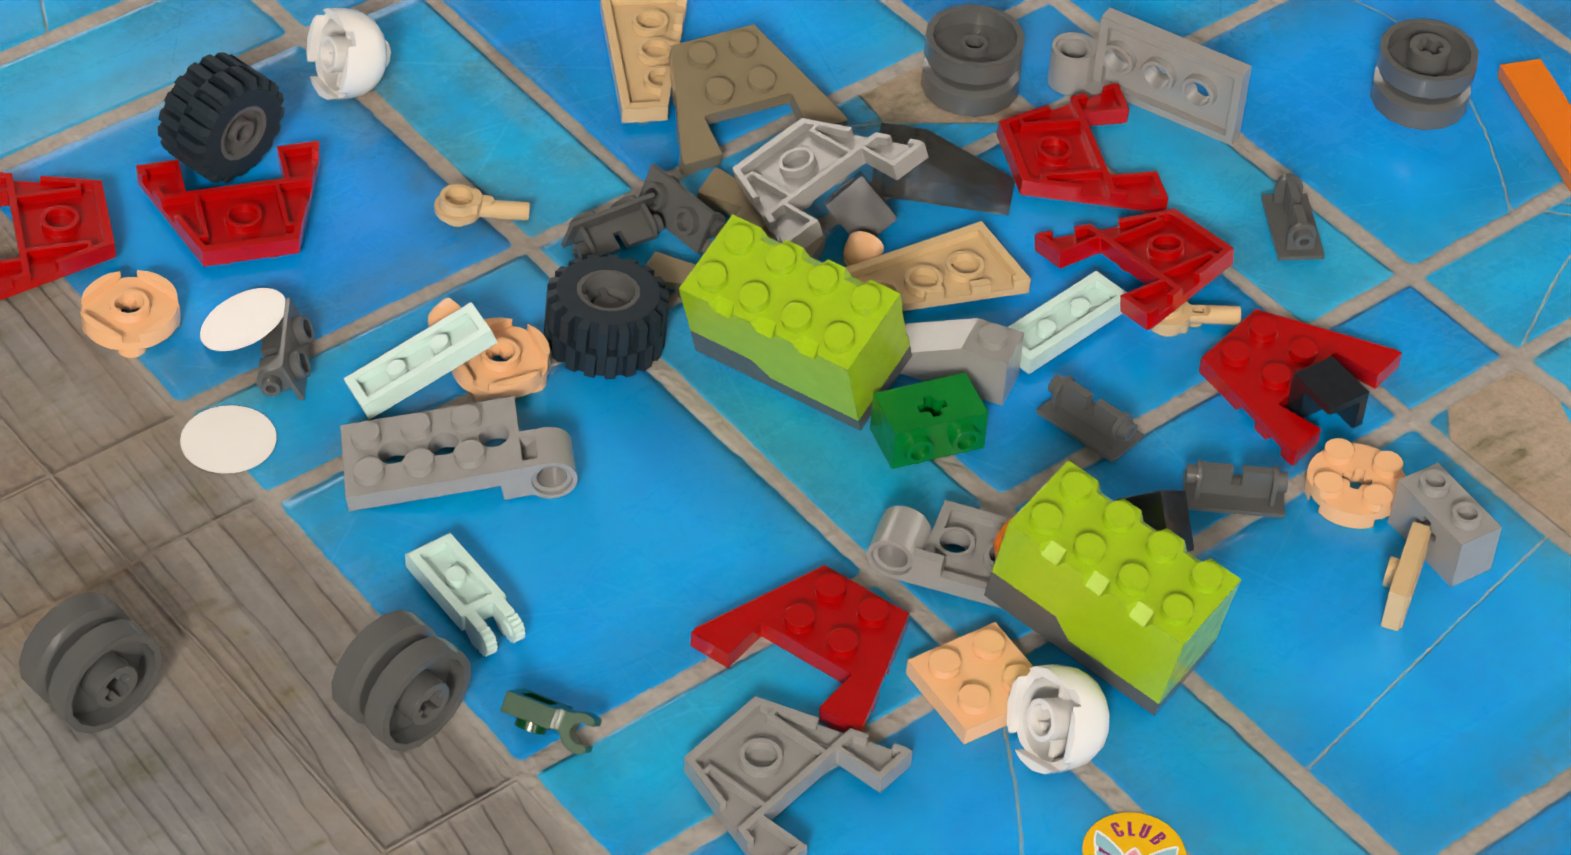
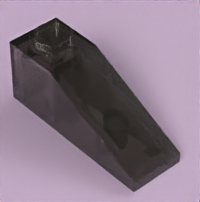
(946, 177)

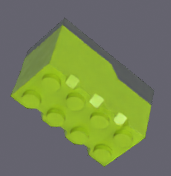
(795, 322)
(1109, 587)

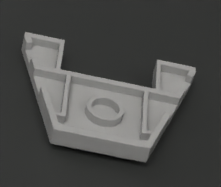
(806, 163)
(768, 759)

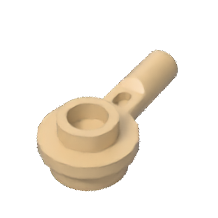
(463, 205)
(1195, 316)

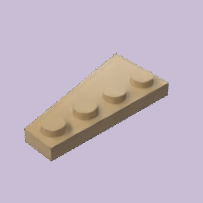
(638, 50)
(947, 269)

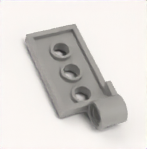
(1087, 64)
(524, 465)
(910, 554)

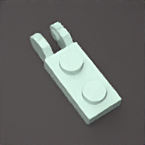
(464, 592)

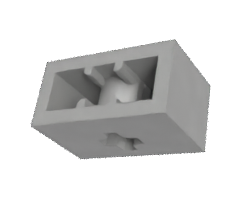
(1462, 530)

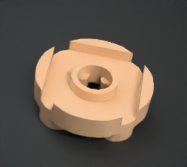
(133, 331)
(521, 374)
(1347, 462)

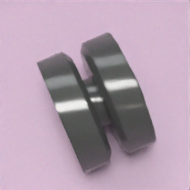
(972, 60)
(1424, 74)
(90, 662)
(401, 680)

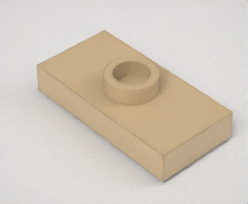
(1403, 576)

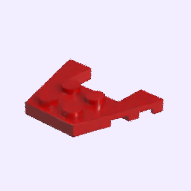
(1059, 158)
(238, 219)
(57, 229)
(1157, 248)
(1257, 367)
(825, 624)

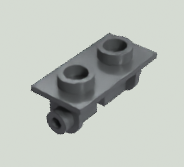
(680, 210)
(628, 217)
(1292, 221)
(286, 354)
(1091, 423)
(1216, 489)

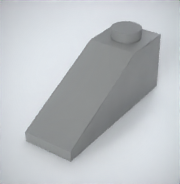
(974, 346)

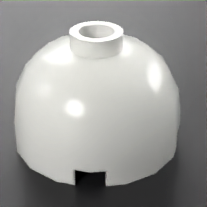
(347, 53)
(1057, 718)

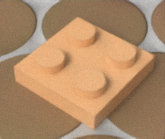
(970, 680)

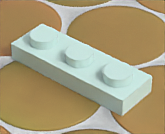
(1067, 319)
(420, 360)

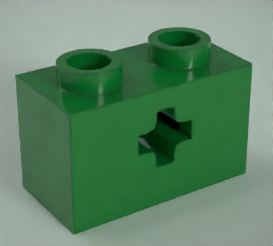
(928, 420)

